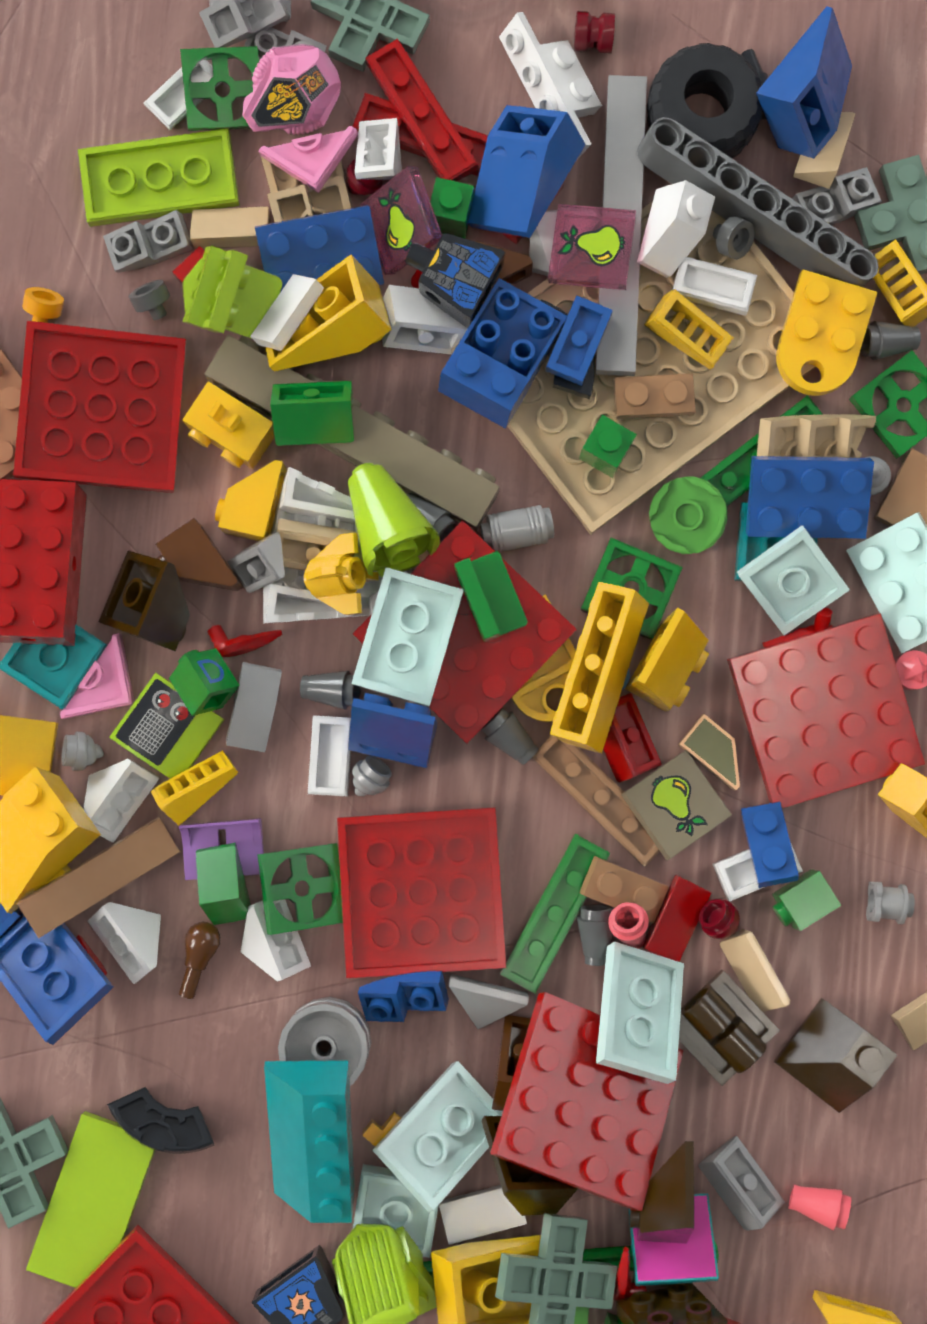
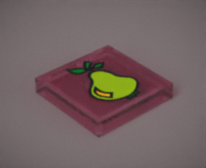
(401, 217)
(592, 246)

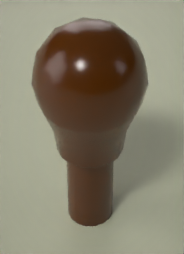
(200, 946)

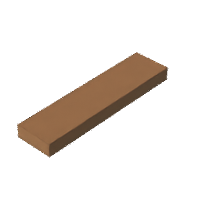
(597, 795)
(98, 877)

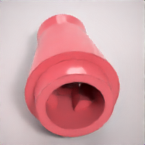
(629, 924)
(821, 1205)

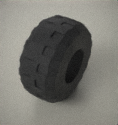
(712, 72)

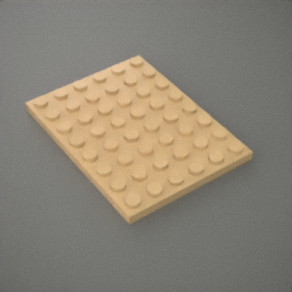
(744, 379)

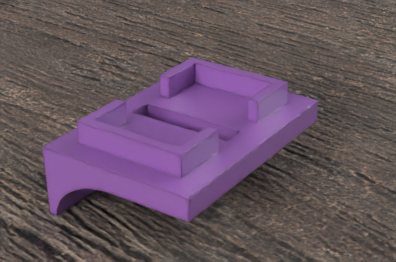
(245, 833)

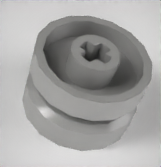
(330, 1021)

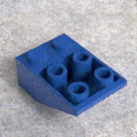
(808, 89)
(523, 169)
(501, 353)
(392, 732)

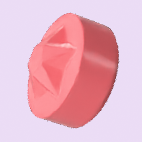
(912, 669)

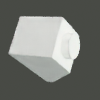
(674, 226)
(419, 323)

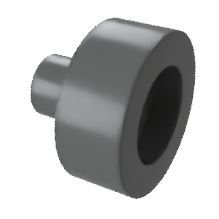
(734, 237)
(150, 298)

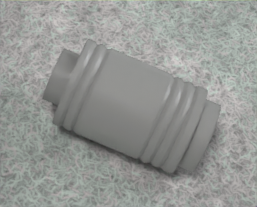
(518, 528)

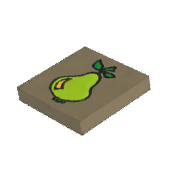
(676, 805)

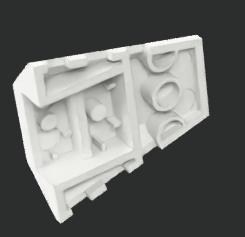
(317, 504)

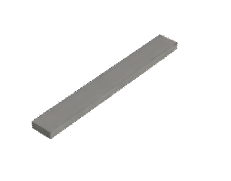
(623, 191)

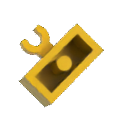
(229, 426)

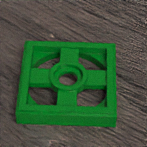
(206, 90)
(863, 403)
(669, 572)
(303, 904)

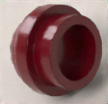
(361, 186)
(719, 919)

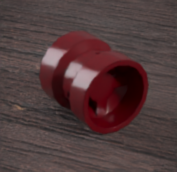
(594, 32)

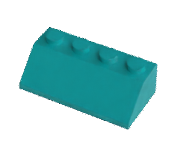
(312, 1137)

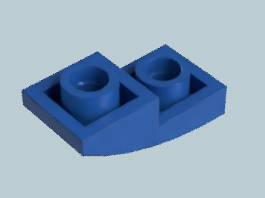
(393, 996)

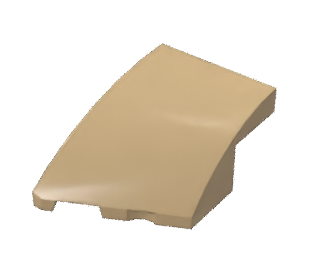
(294, 200)
(813, 435)

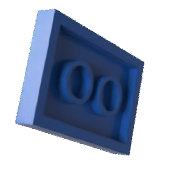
(318, 243)
(818, 492)
(50, 978)

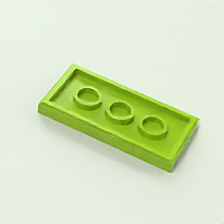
(158, 177)
(90, 1201)

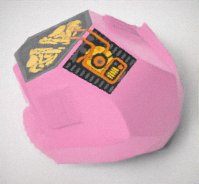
(292, 90)

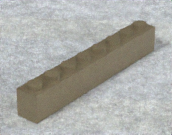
(406, 457)

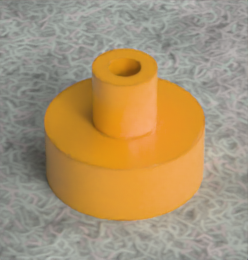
(42, 304)

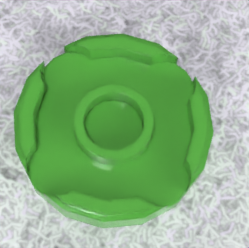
(688, 515)

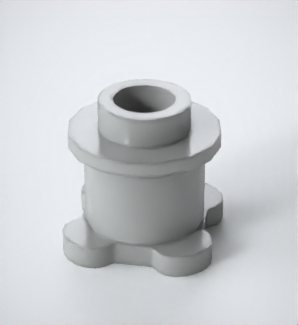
(889, 903)

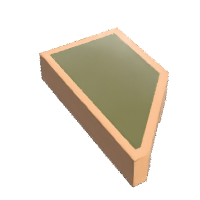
(713, 749)

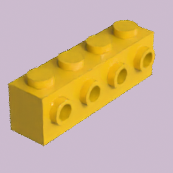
(599, 667)

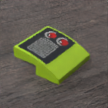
(163, 730)

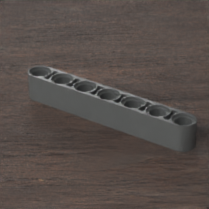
(777, 219)

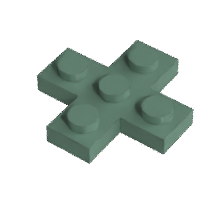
(367, 23)
(903, 216)
(19, 1157)
(558, 1276)

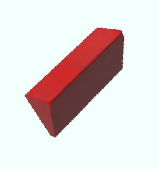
(629, 743)
(676, 919)

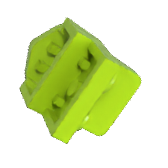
(227, 293)
(382, 1276)

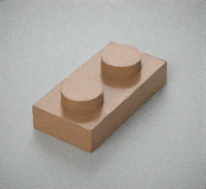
(654, 396)
(618, 885)

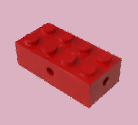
(40, 560)

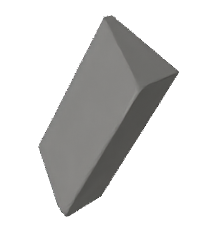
(259, 563)
(742, 1184)

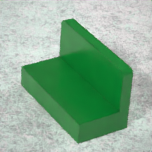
(312, 413)
(490, 595)

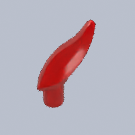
(821, 622)
(240, 644)
(623, 1286)

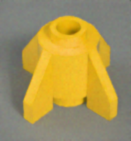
(337, 575)

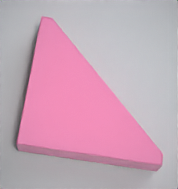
(311, 157)
(104, 685)

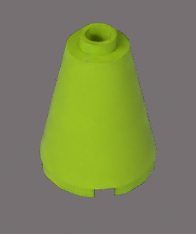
(388, 522)

